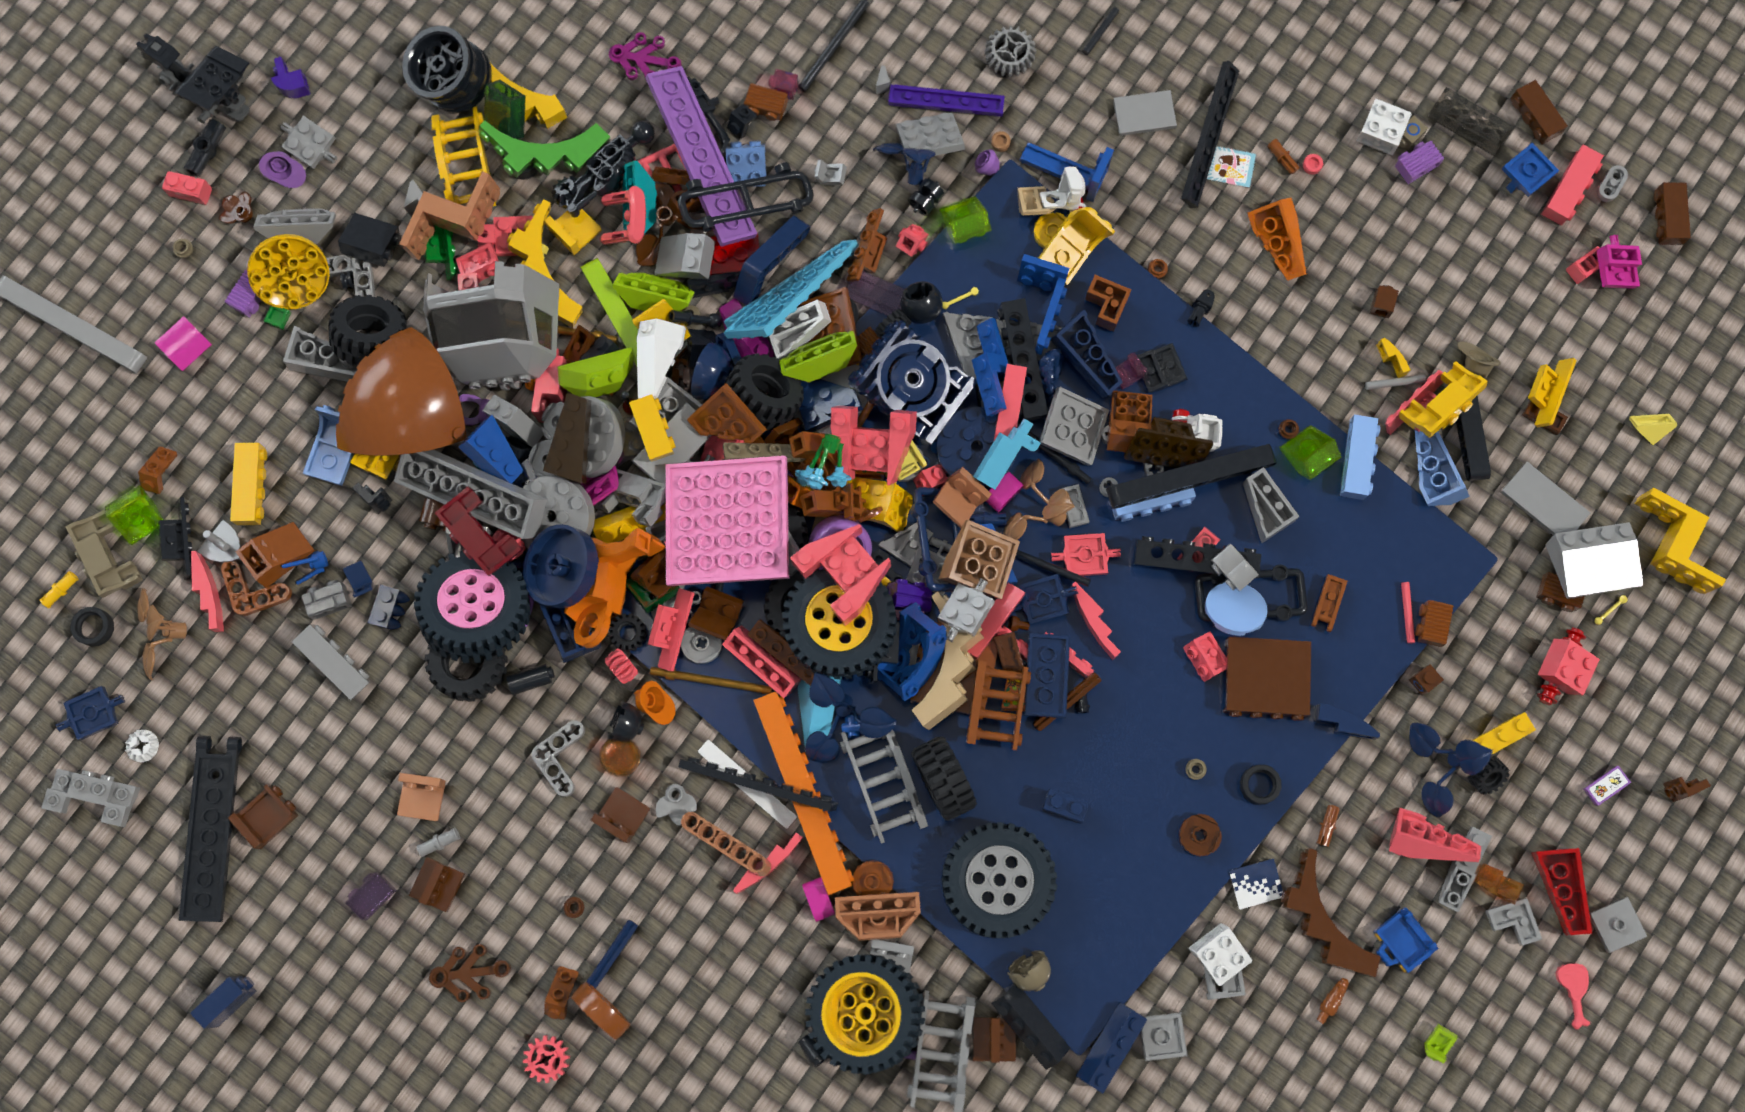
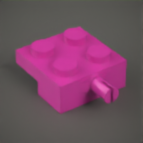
(1619, 264)

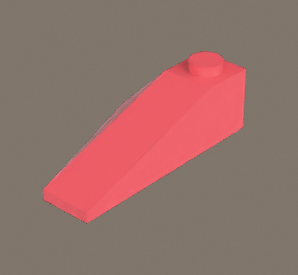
(1420, 839)

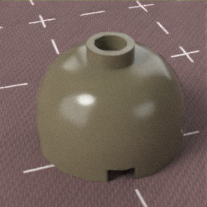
(1030, 972)

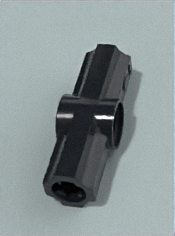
(199, 157)

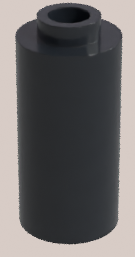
(530, 679)

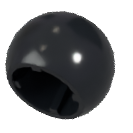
(921, 302)

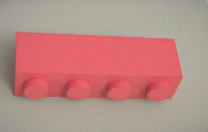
(1572, 185)
(761, 662)

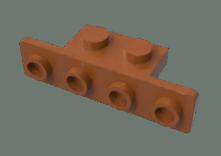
(870, 247)

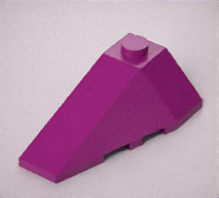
(746, 345)

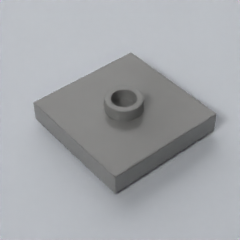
(1617, 925)
(1163, 1037)

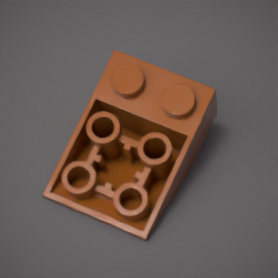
(1127, 414)
(269, 551)

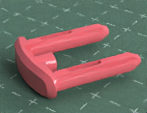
(635, 216)

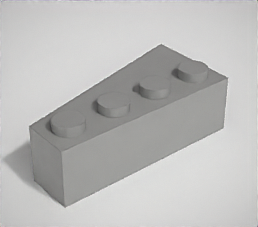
(314, 356)

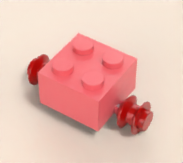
(1566, 667)

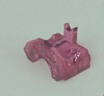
(1131, 370)

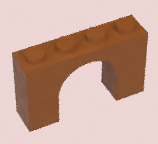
(816, 502)

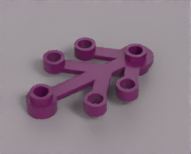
(642, 56)

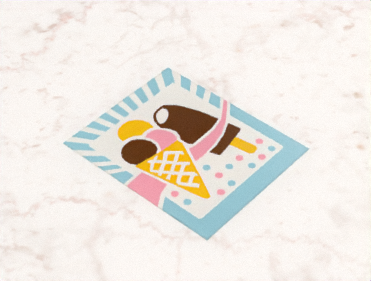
(1232, 166)

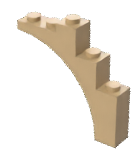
(957, 664)

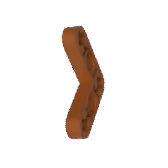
(245, 595)

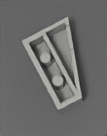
(1268, 505)

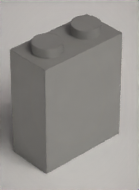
(513, 421)

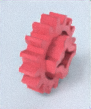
(551, 1067)

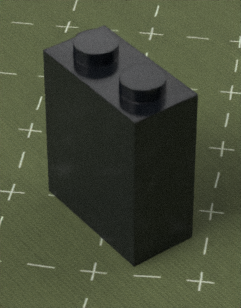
(369, 239)

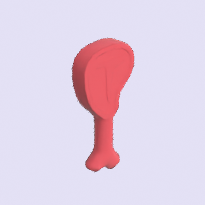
(1575, 980)

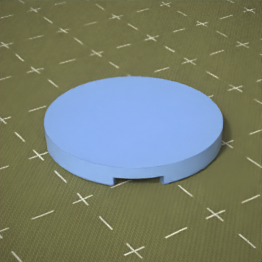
(1236, 610)

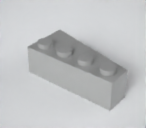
(331, 661)

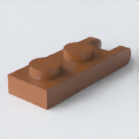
(1329, 601)

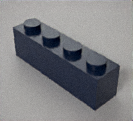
(1111, 1047)

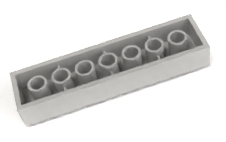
(445, 477)

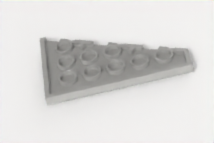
(967, 341)

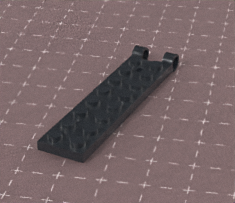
(209, 832)

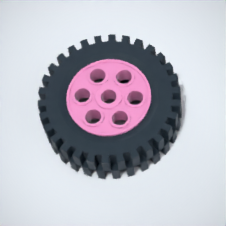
(491, 629)

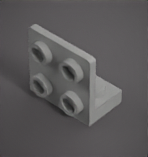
(898, 952)

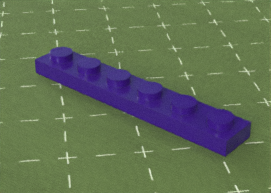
(946, 100)

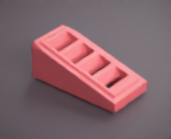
(1577, 270)

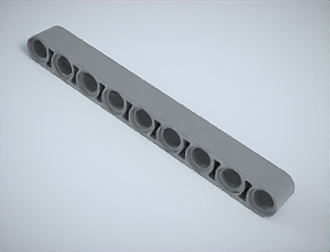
(71, 325)

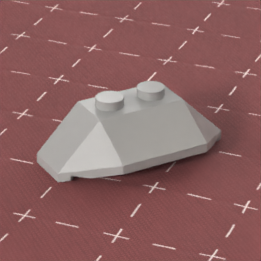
(302, 222)

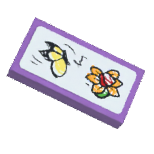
(1607, 785)

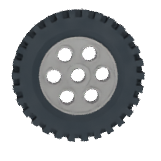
(965, 896)

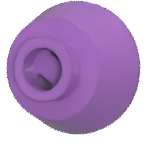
(987, 163)

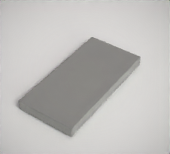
(686, 440)
(1544, 501)

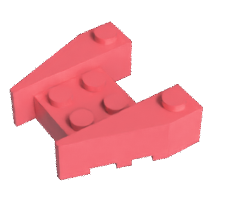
(871, 447)
(847, 565)

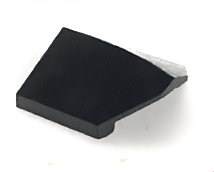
(697, 343)

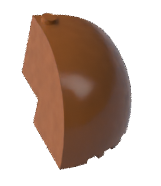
(400, 400)

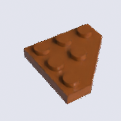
(726, 417)

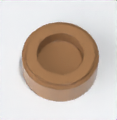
(1000, 141)

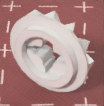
(149, 749)

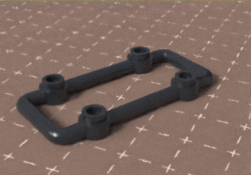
(1277, 573)

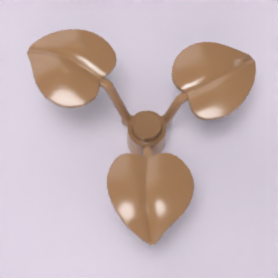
(1053, 512)
(170, 629)

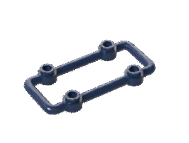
(928, 566)

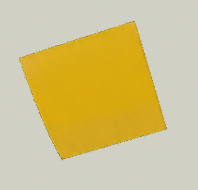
(375, 464)

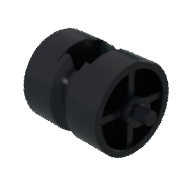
(924, 199)

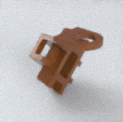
(853, 504)

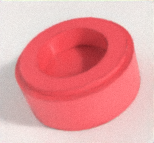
(1312, 164)

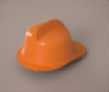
(655, 702)

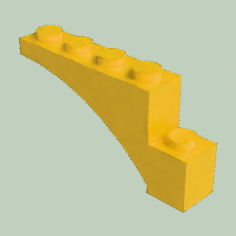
(544, 107)

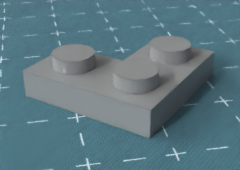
(1518, 916)

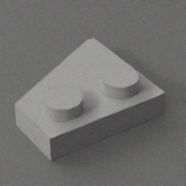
(904, 544)

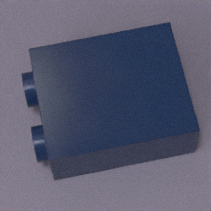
(223, 1001)

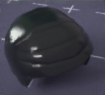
(519, 448)

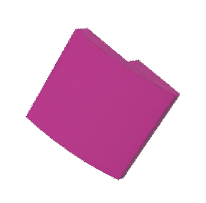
(183, 343)
(601, 486)

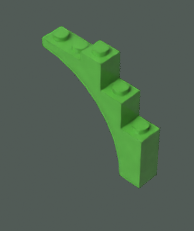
(545, 157)

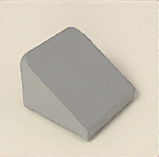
(883, 81)

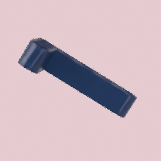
(767, 258)

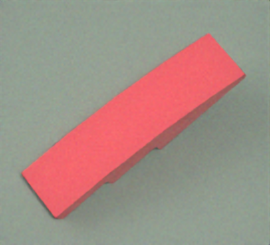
(1012, 393)
(204, 584)
(1091, 612)
(776, 857)

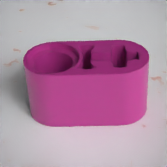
(1005, 492)
(818, 899)

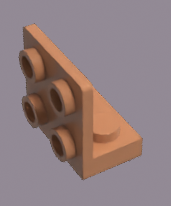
(961, 496)
(421, 796)

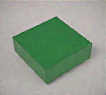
(277, 317)

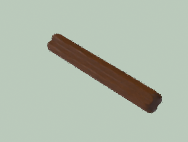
(1072, 697)

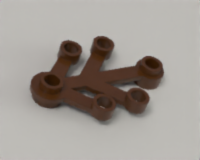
(465, 973)

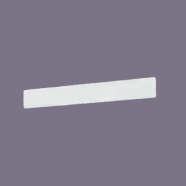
(764, 800)

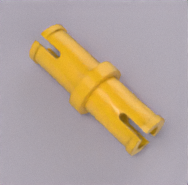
(59, 589)

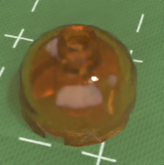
(619, 757)

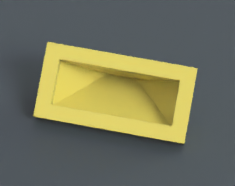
(1654, 426)

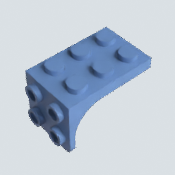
(325, 459)

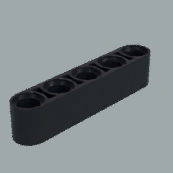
(1473, 444)

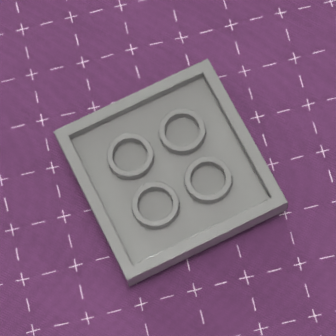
(932, 133)
(1074, 426)

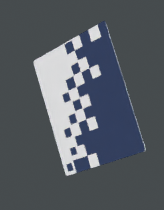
(1256, 883)

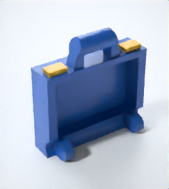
(1404, 941)

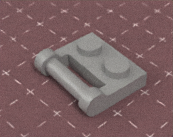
(1231, 988)

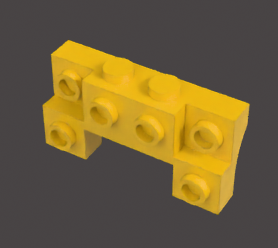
(1448, 404)

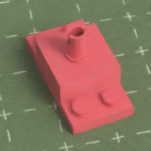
(548, 389)

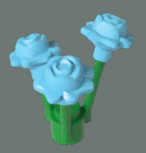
(829, 444)

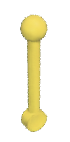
(974, 291)
(1621, 600)

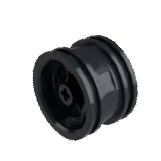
(434, 62)

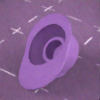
(282, 169)

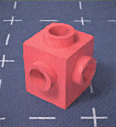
(912, 240)

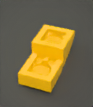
(1390, 353)

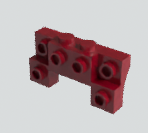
(472, 536)

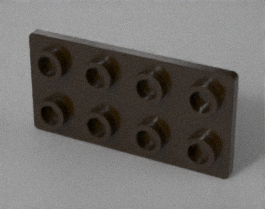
(1168, 445)

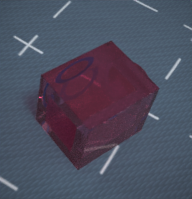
(784, 82)

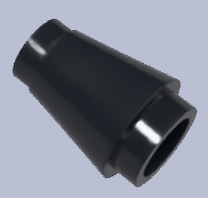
(813, 1056)

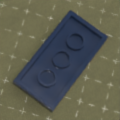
(1049, 675)

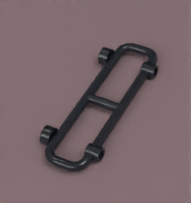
(783, 173)

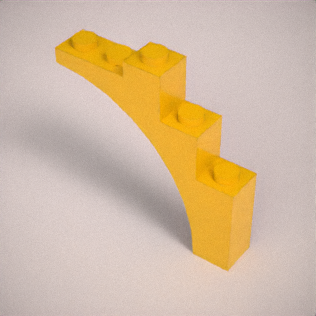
(529, 246)

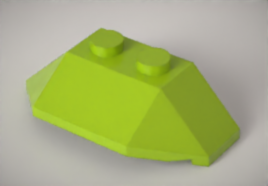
(645, 290)
(820, 357)
(597, 374)

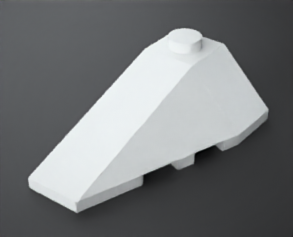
(656, 351)

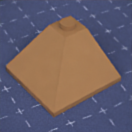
(980, 554)

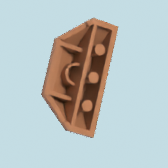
(878, 915)

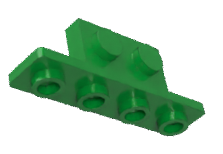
(441, 251)

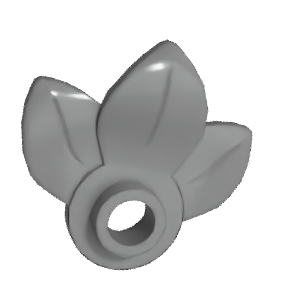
(675, 807)

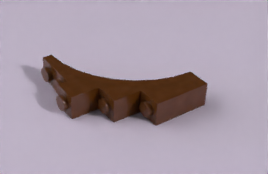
(1317, 925)

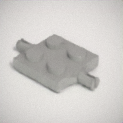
(308, 142)
(966, 609)

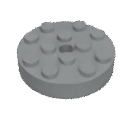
(605, 437)
(568, 502)

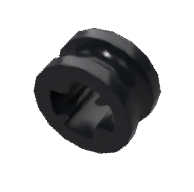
(347, 280)

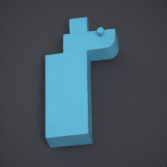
(1003, 453)

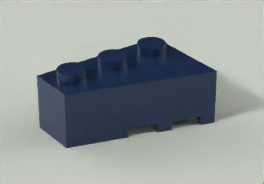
(562, 632)

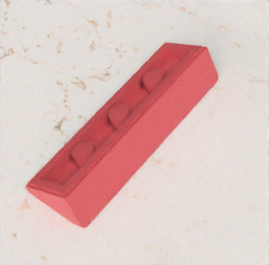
(996, 617)

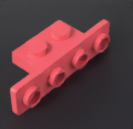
(1421, 395)
(670, 627)

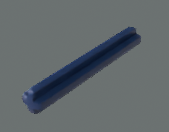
(612, 953)

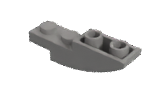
(1462, 873)

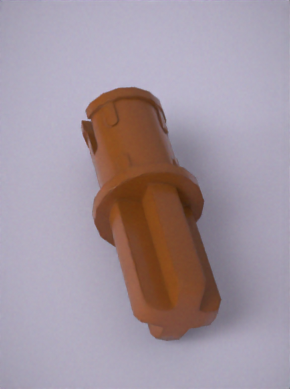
(1283, 156)
(1328, 825)

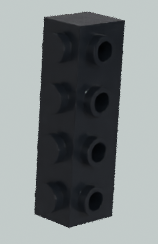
(1031, 1026)

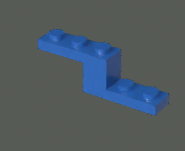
(990, 367)

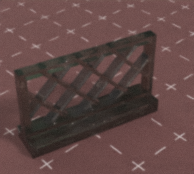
(1472, 130)

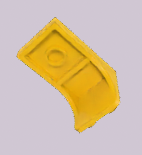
(1076, 239)
(892, 498)

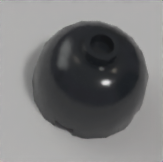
(625, 723)

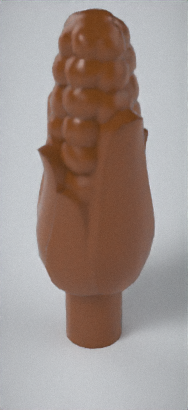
(1332, 1001)

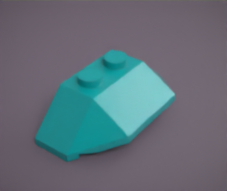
(637, 176)

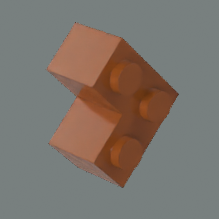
(1111, 298)

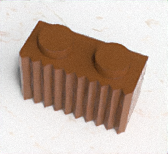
(766, 102)
(1434, 623)

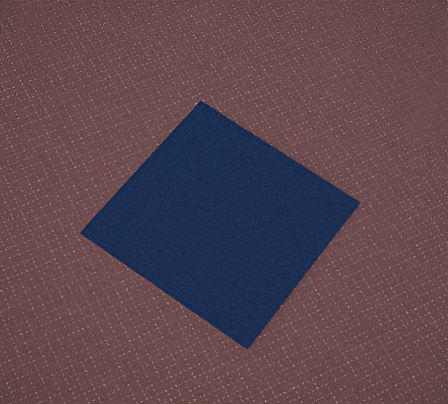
(1121, 872)

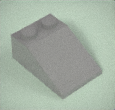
(685, 256)

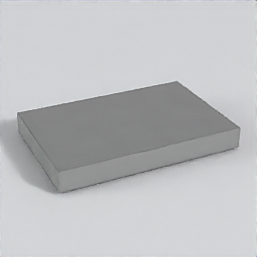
(1144, 113)

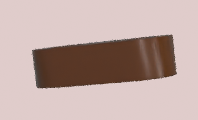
(686, 377)

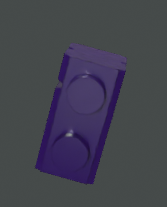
(907, 594)

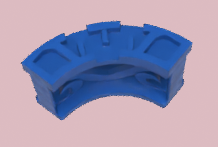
(912, 632)

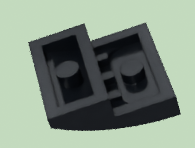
(1163, 368)

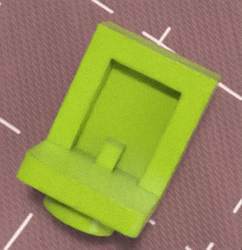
(1439, 1043)

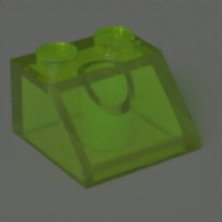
(965, 219)
(1311, 452)
(134, 515)

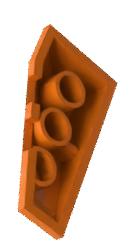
(1280, 233)

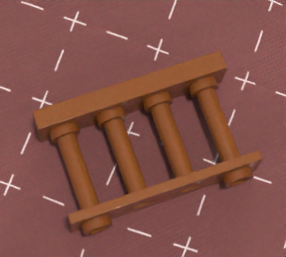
(981, 692)

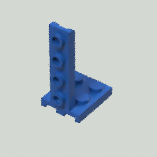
(1055, 164)
(1049, 278)

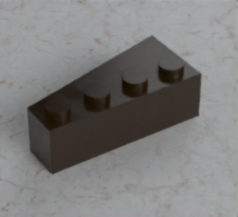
(570, 442)

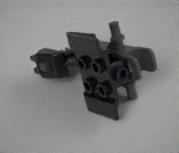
(209, 85)

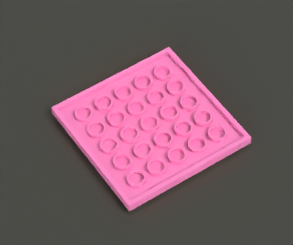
(727, 521)

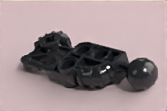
(604, 170)

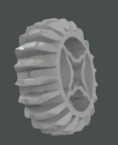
(1005, 60)

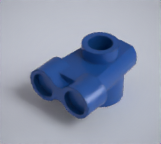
(851, 727)

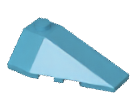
(812, 716)

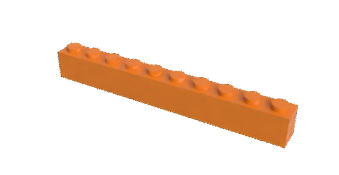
(794, 772)

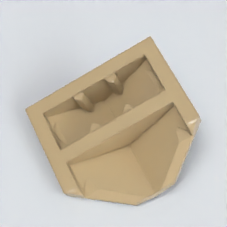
(1030, 201)

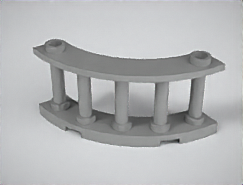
(899, 772)
(959, 1058)

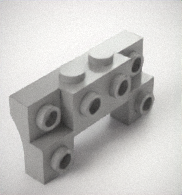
(639, 493)
(104, 791)

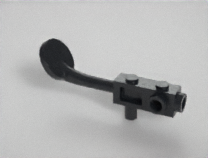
(708, 107)

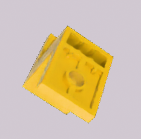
(1679, 541)

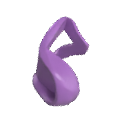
(481, 402)

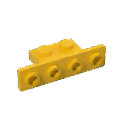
(1549, 390)

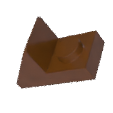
(579, 344)

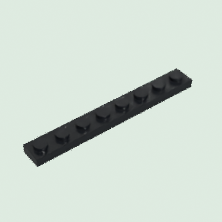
(1210, 134)
(766, 785)

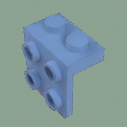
(746, 160)

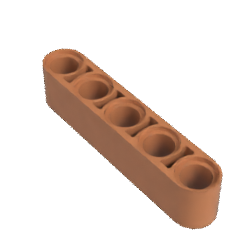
(719, 837)

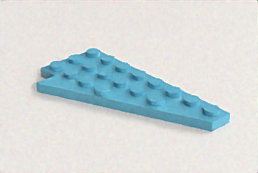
(775, 305)

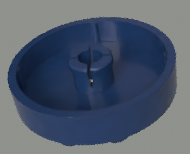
(958, 436)
(543, 570)

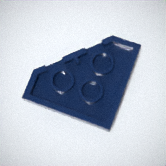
(820, 398)

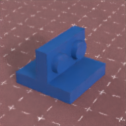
(1529, 170)

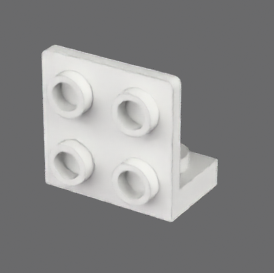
(1384, 127)
(1221, 953)

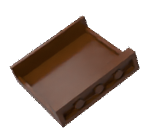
(1268, 678)

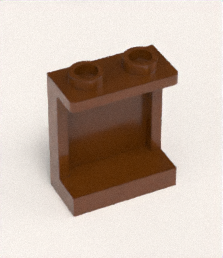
(781, 435)
(264, 817)

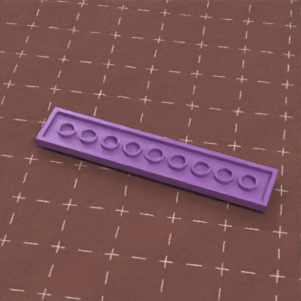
(699, 150)

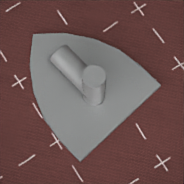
(221, 543)

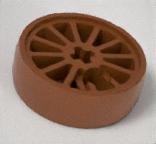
(601, 1010)

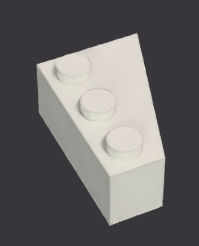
(799, 328)

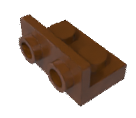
(1679, 789)

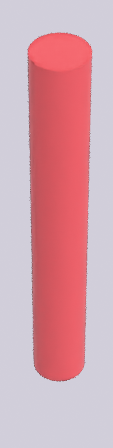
(1408, 616)

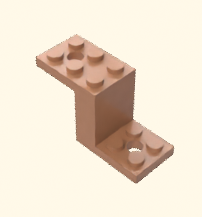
(451, 216)

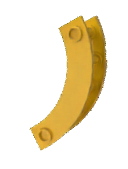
(444, 158)

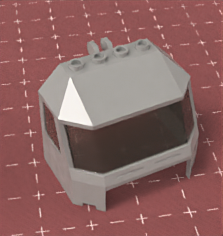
(495, 330)

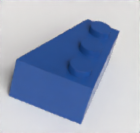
(491, 451)

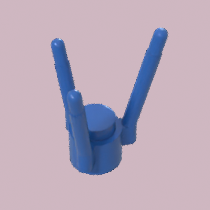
(316, 560)

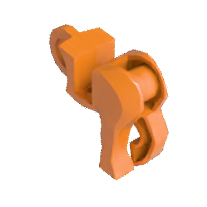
(609, 588)

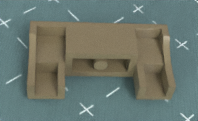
(97, 557)

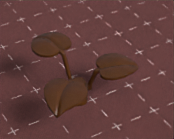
(648, 247)

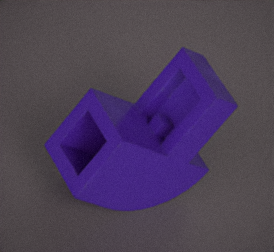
(290, 84)

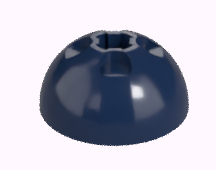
(710, 371)

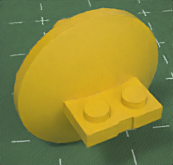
(288, 271)

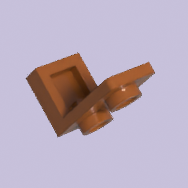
(151, 472)
(559, 993)

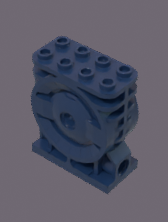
(928, 371)

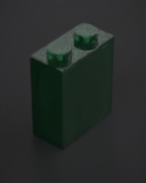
(504, 109)

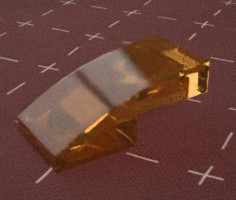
(1499, 885)

